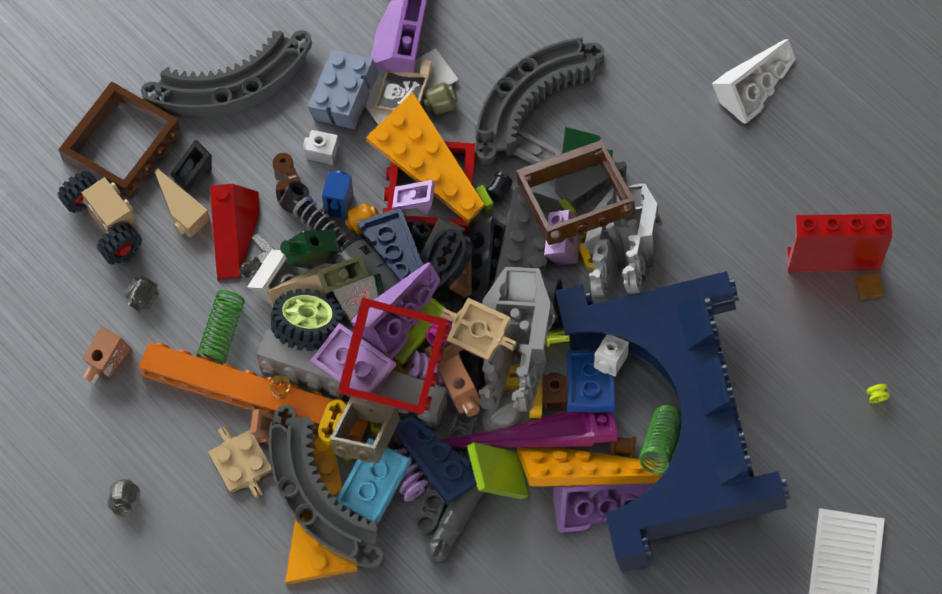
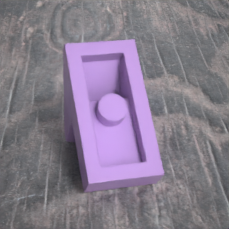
(414, 195)

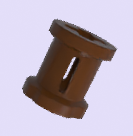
(624, 446)

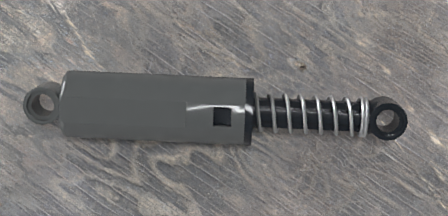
(296, 201)

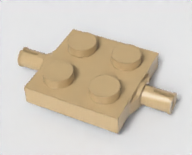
(478, 329)
(240, 462)

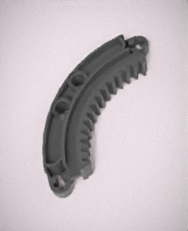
(548, 69)
(201, 95)
(331, 524)

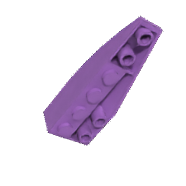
(399, 36)

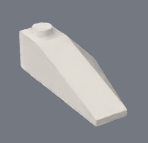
(750, 83)

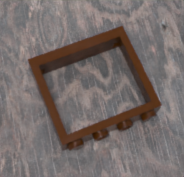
(94, 117)
(567, 164)

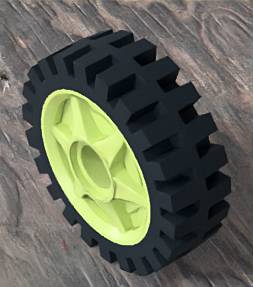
(304, 318)

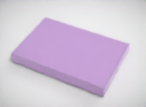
(370, 366)

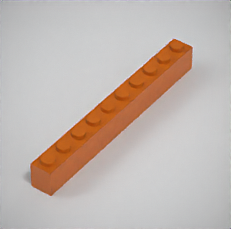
(235, 386)

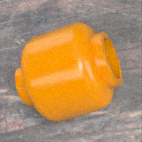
(360, 213)

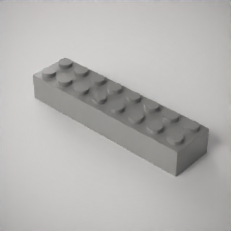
(295, 364)

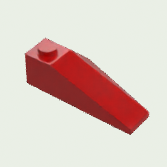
(233, 219)

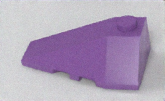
(389, 331)
(585, 505)

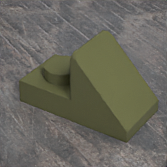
(343, 274)

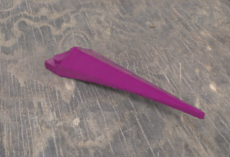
(557, 430)

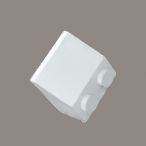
(273, 273)

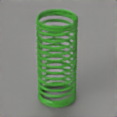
(230, 305)
(658, 449)

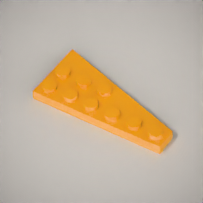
(418, 149)
(577, 467)
(306, 556)

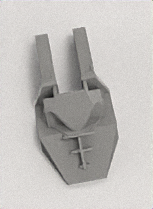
(624, 243)
(526, 300)

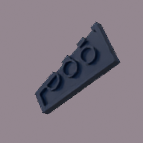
(392, 241)
(441, 465)

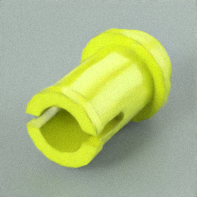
(556, 336)

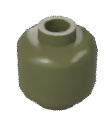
(440, 98)

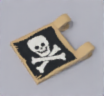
(399, 85)

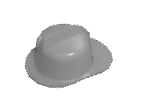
(504, 415)

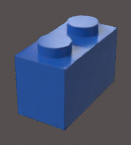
(337, 194)

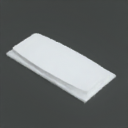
(440, 74)

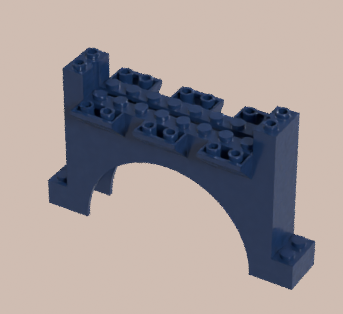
(711, 468)

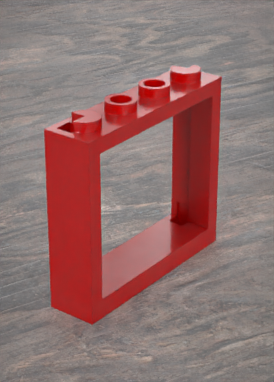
(458, 149)
(435, 356)

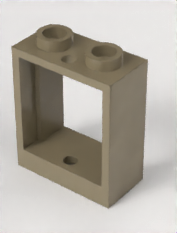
(359, 409)

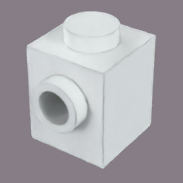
(321, 147)
(611, 355)

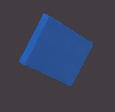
(586, 386)

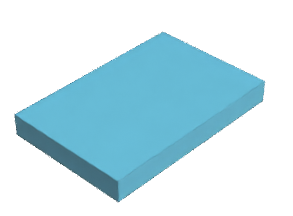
(373, 484)

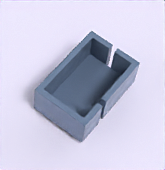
(343, 89)

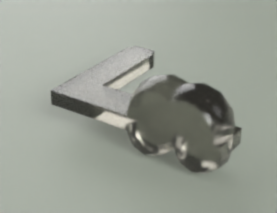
(249, 269)

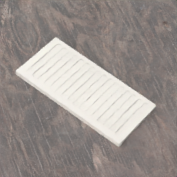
(846, 553)

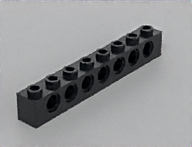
(486, 243)

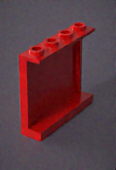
(839, 242)

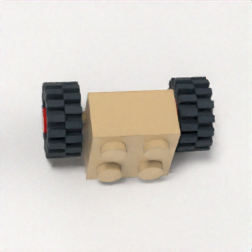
(108, 211)

